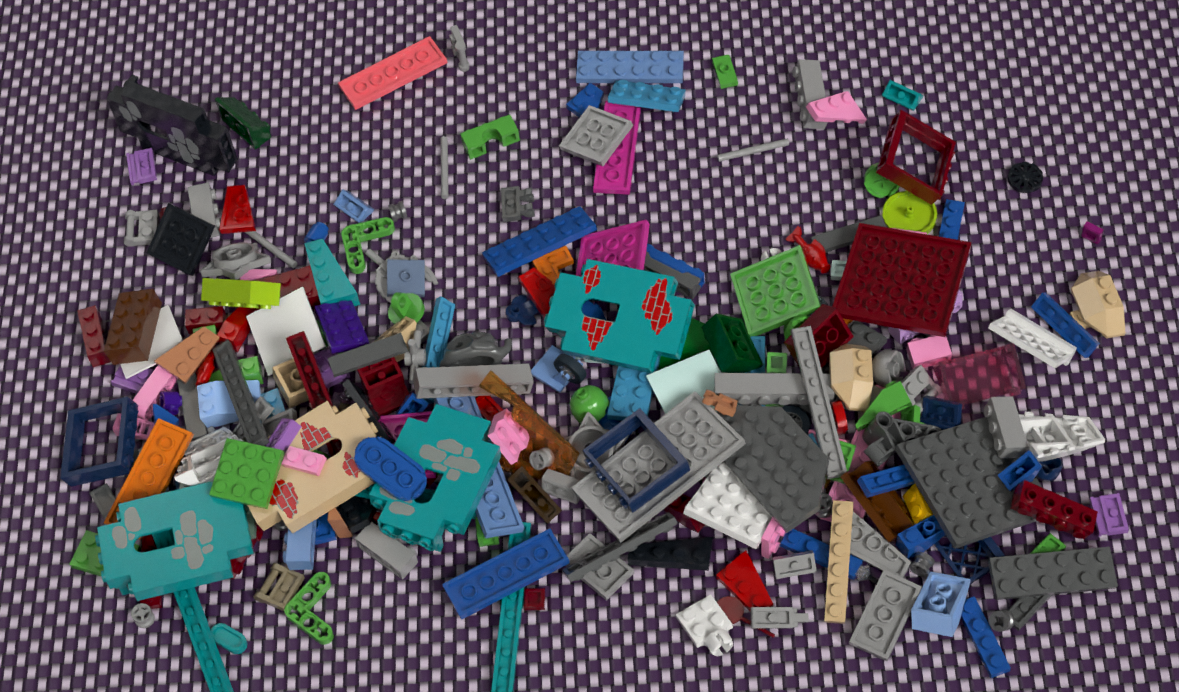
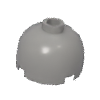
(887, 367)

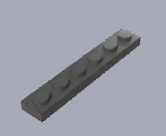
(613, 551)

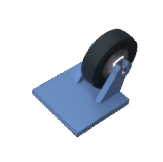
(558, 369)

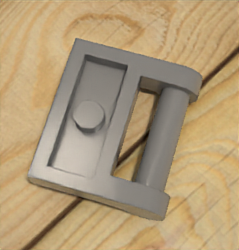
(459, 48)
(147, 227)
(916, 382)

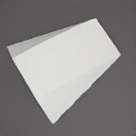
(1059, 437)
(203, 457)

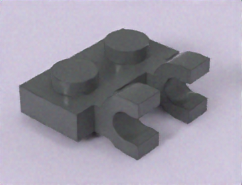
(511, 203)

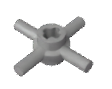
(415, 356)

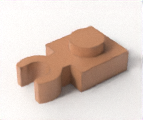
(722, 403)

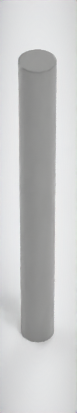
(752, 150)
(444, 167)
(272, 248)

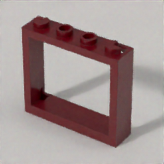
(927, 135)

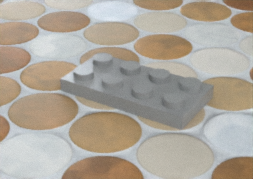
(885, 615)

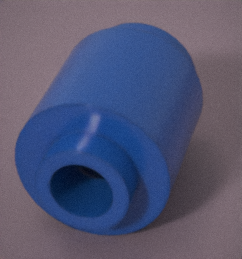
(316, 232)

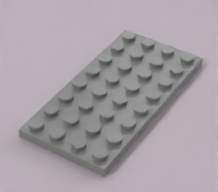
(694, 431)

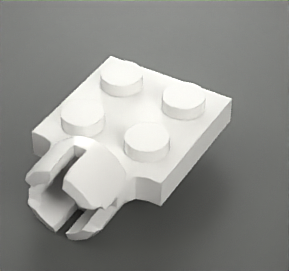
(707, 625)

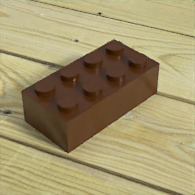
(133, 326)

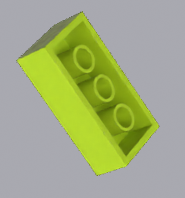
(240, 293)

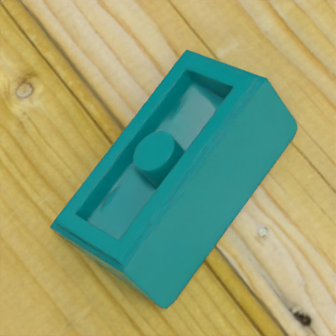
(902, 95)

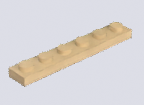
(838, 562)

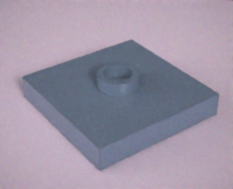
(406, 277)

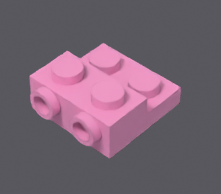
(508, 435)

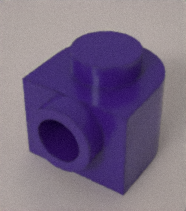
(170, 401)

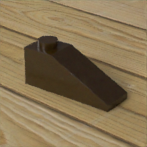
(533, 494)

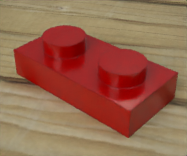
(488, 407)

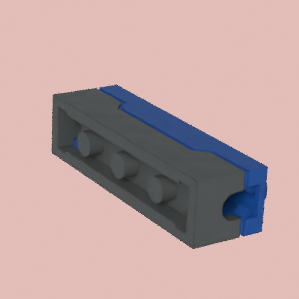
(689, 279)

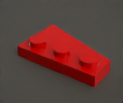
(237, 211)
(538, 288)
(744, 582)

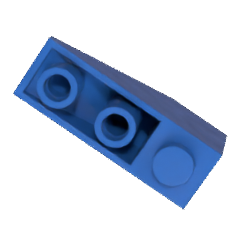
(919, 537)

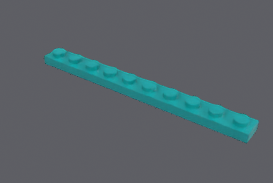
(509, 628)
(198, 629)

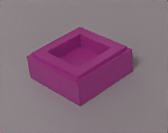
(1092, 232)

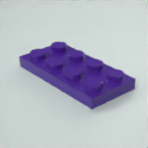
(341, 326)

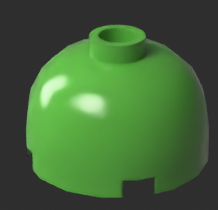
(589, 399)

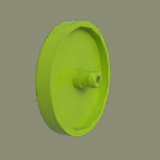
(909, 213)

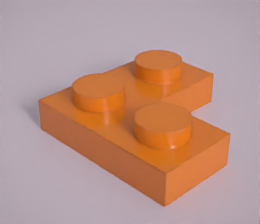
(552, 262)

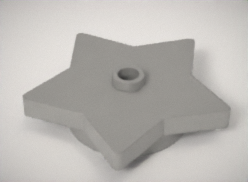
(235, 260)
(587, 433)

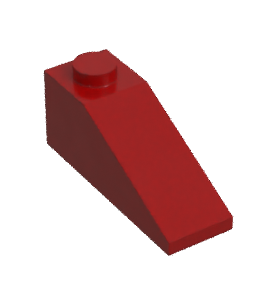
(236, 327)

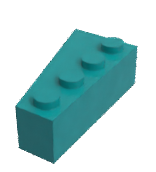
(328, 275)

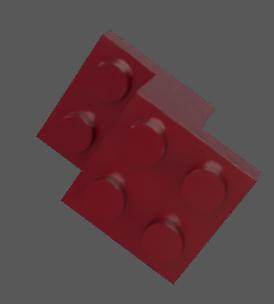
(384, 385)

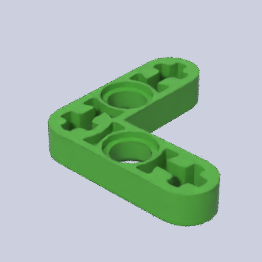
(359, 236)
(304, 607)

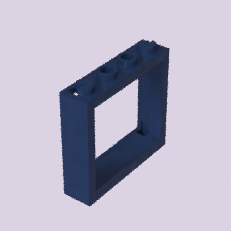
(617, 434)
(74, 435)

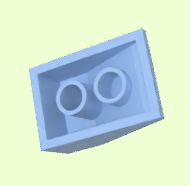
(216, 405)
(940, 604)

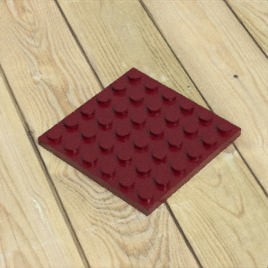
(902, 279)

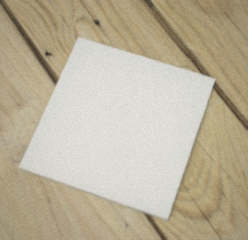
(274, 325)
(165, 338)

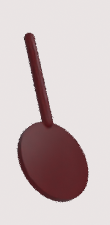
(734, 611)

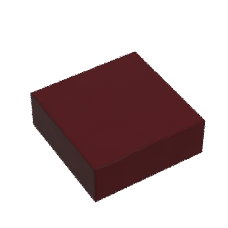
(534, 599)

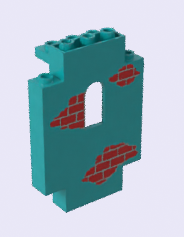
(647, 323)

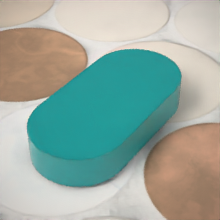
(229, 638)

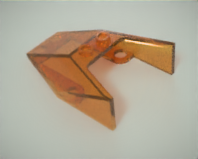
(539, 431)

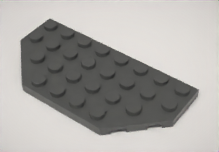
(778, 463)

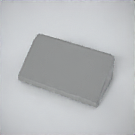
(559, 485)

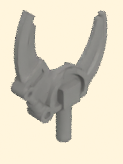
(381, 271)

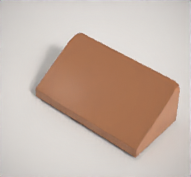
(338, 524)

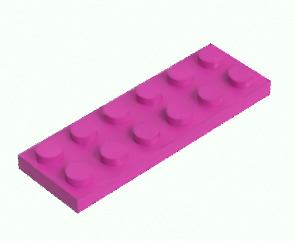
(617, 172)

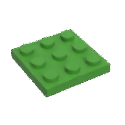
(246, 473)

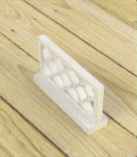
(1033, 339)

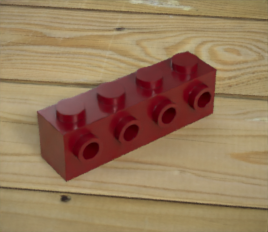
(1054, 510)

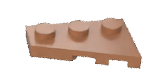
(188, 355)

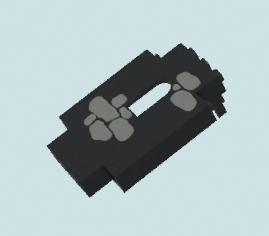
(191, 136)

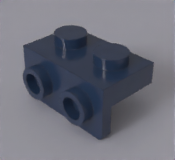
(941, 412)

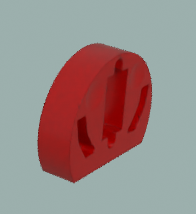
(839, 417)

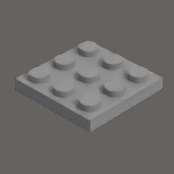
(596, 135)

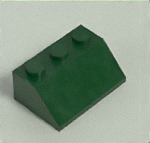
(243, 121)
(731, 344)

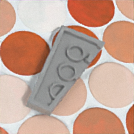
(875, 550)

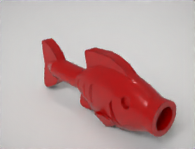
(813, 252)
(205, 369)

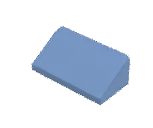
(353, 206)

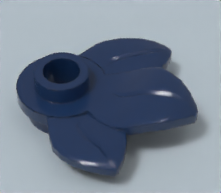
(522, 311)

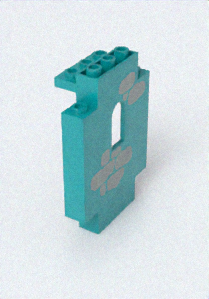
(457, 449)
(205, 536)

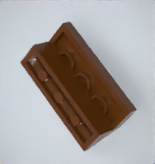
(884, 509)

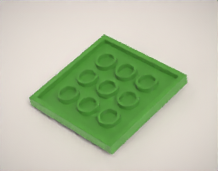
(775, 291)

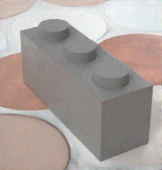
(203, 205)
(1005, 427)
(387, 551)

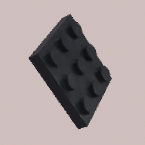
(180, 239)

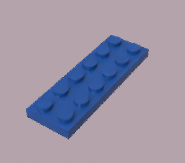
(539, 241)
(505, 573)

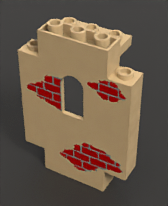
(304, 497)

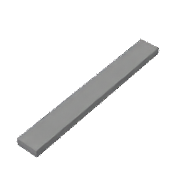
(818, 400)

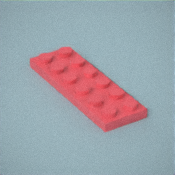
(392, 73)

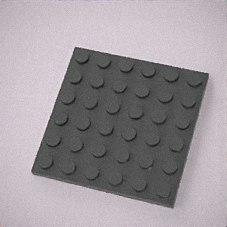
(961, 482)

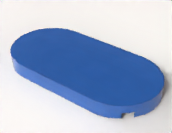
(390, 468)

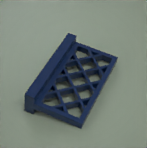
(989, 547)

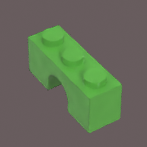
(501, 129)

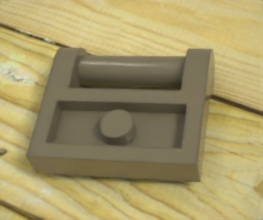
(284, 589)

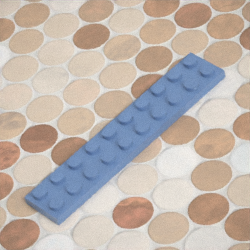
(497, 508)

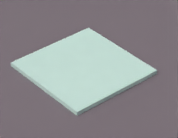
(683, 378)

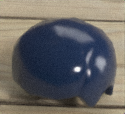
(1050, 469)

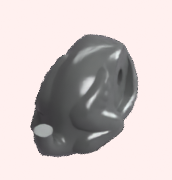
(474, 350)

